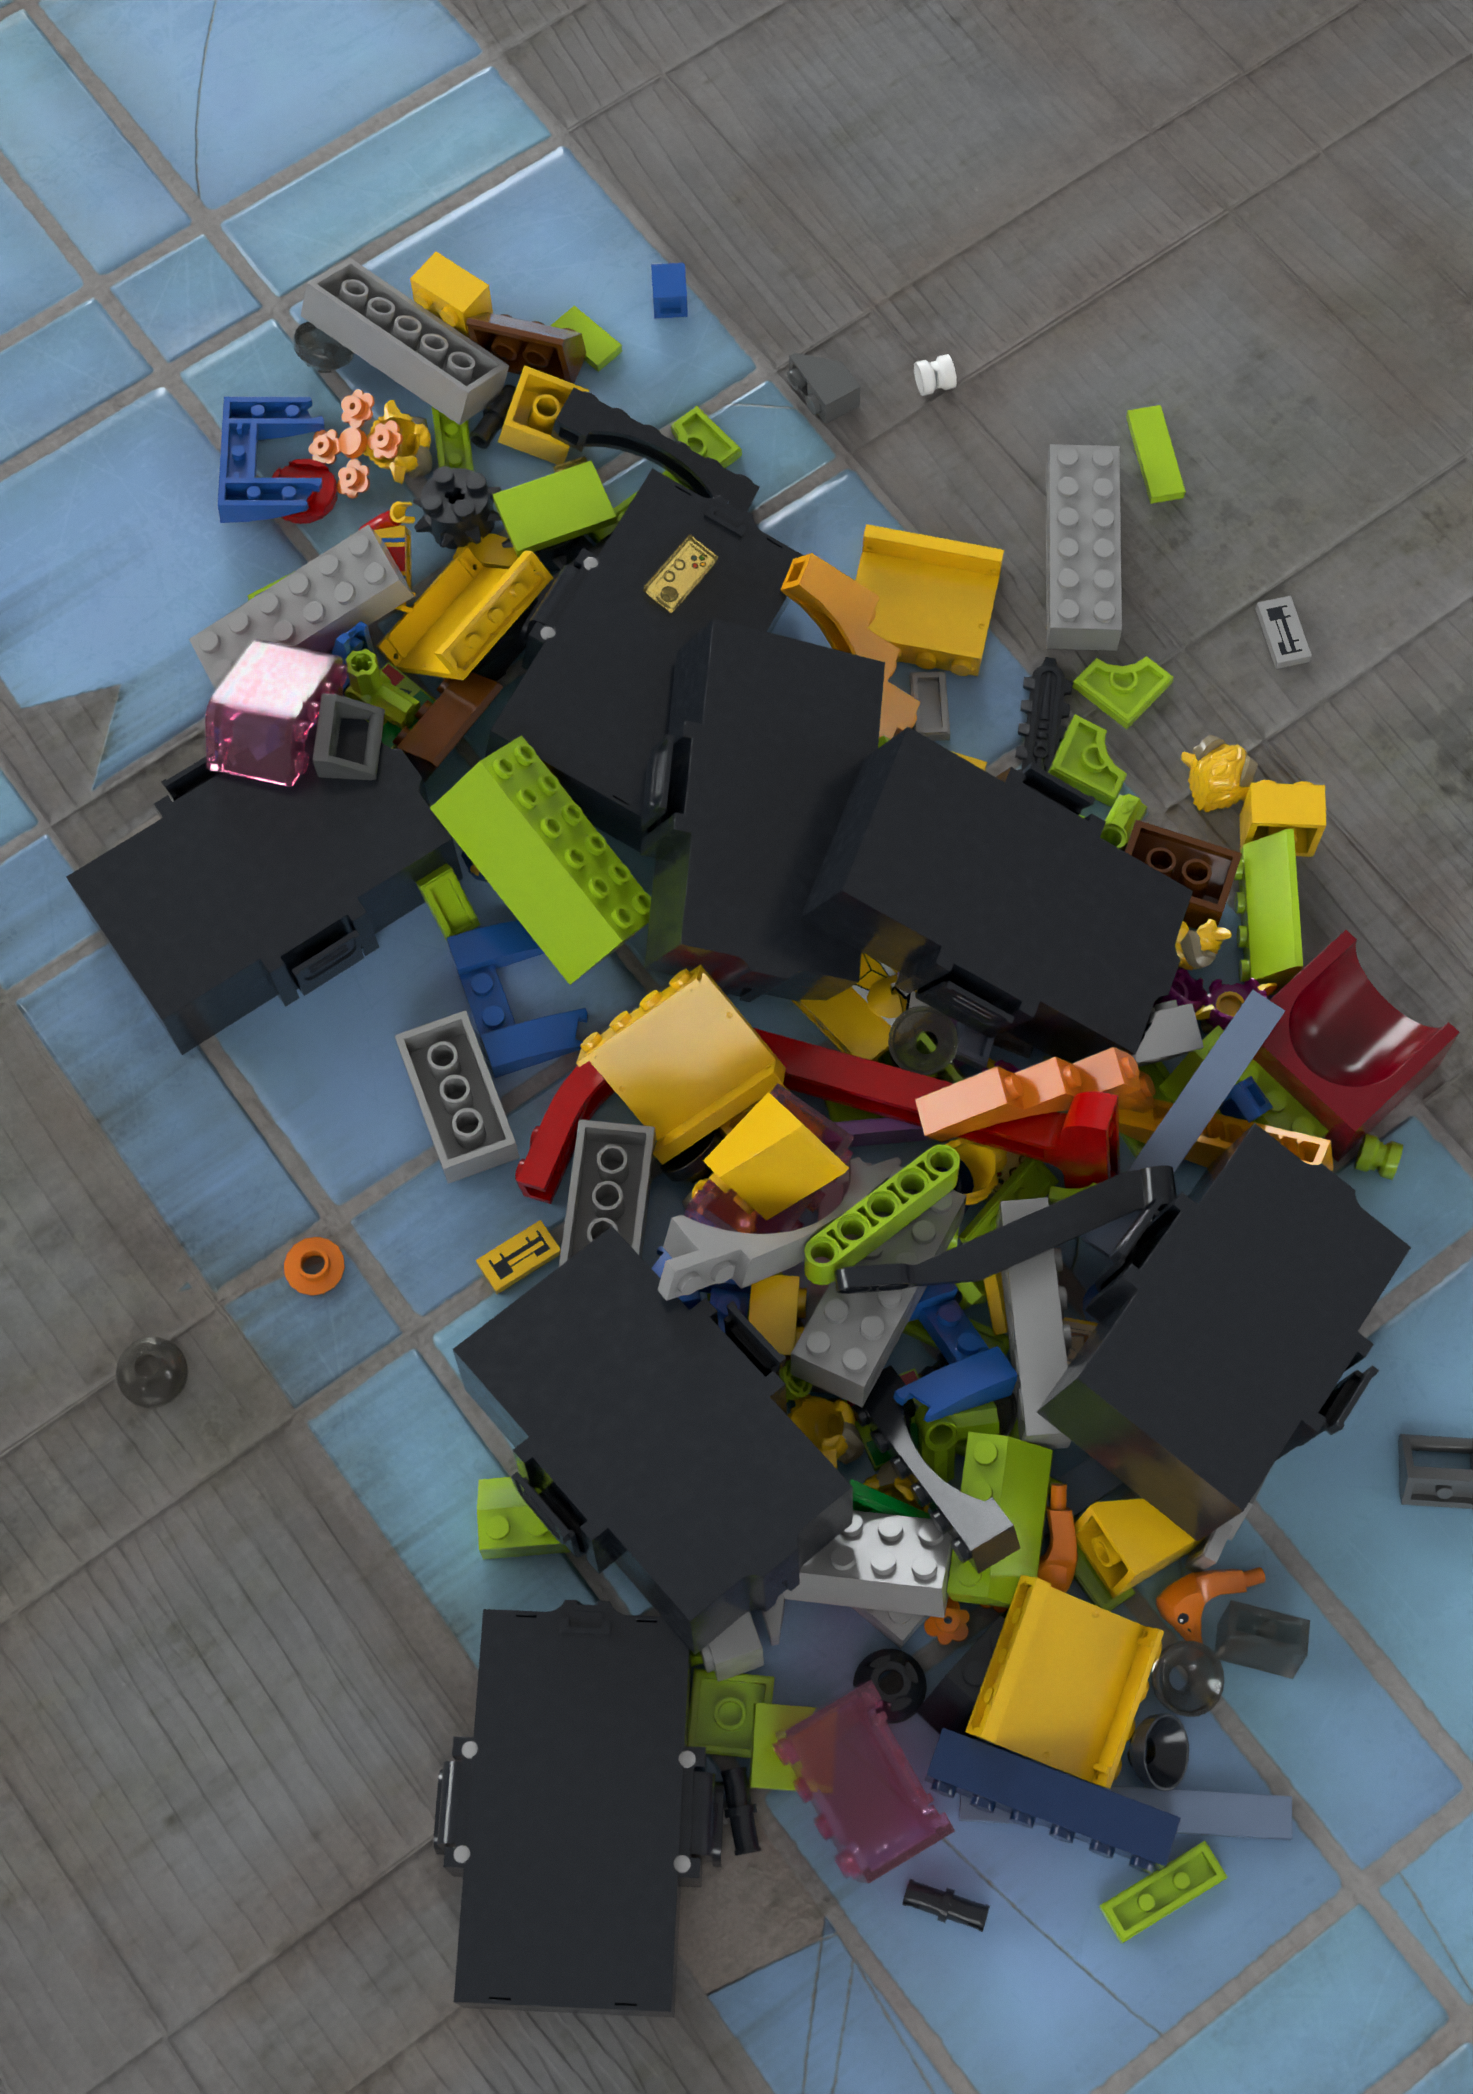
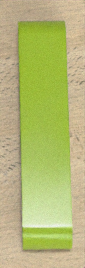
(888, 1198)

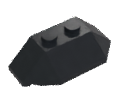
(956, 1694)

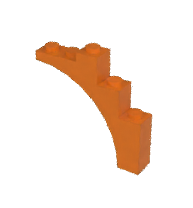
(1039, 1089)

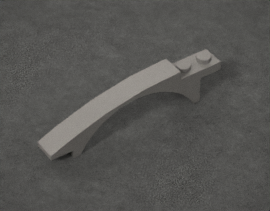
(714, 1255)

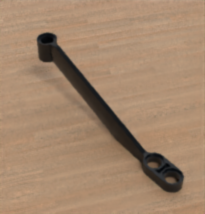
(1021, 1238)

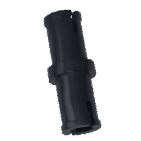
(493, 418)
(740, 1811)
(946, 1905)

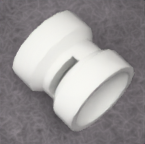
(935, 375)

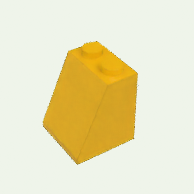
(772, 1160)
(1129, 1542)

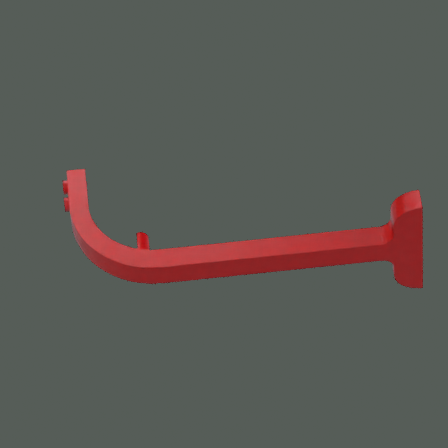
(1076, 1142)

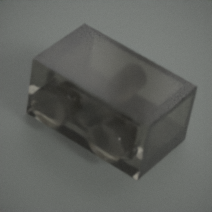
(1262, 1639)

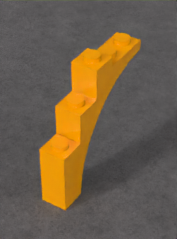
(843, 613)

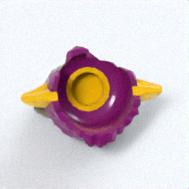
(1226, 1000)

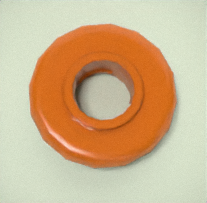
(316, 1283)

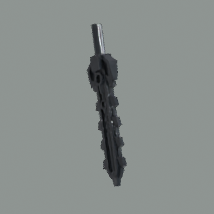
(1044, 715)

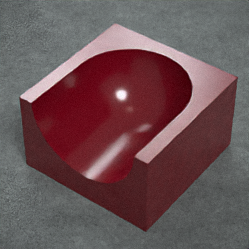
(1347, 1047)

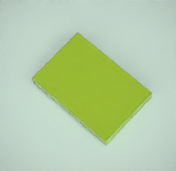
(555, 508)

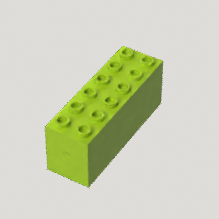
(544, 858)

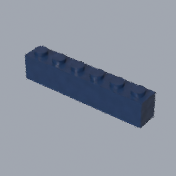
(1052, 1800)

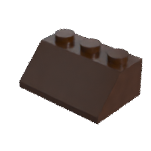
(529, 344)
(446, 721)
(1191, 862)

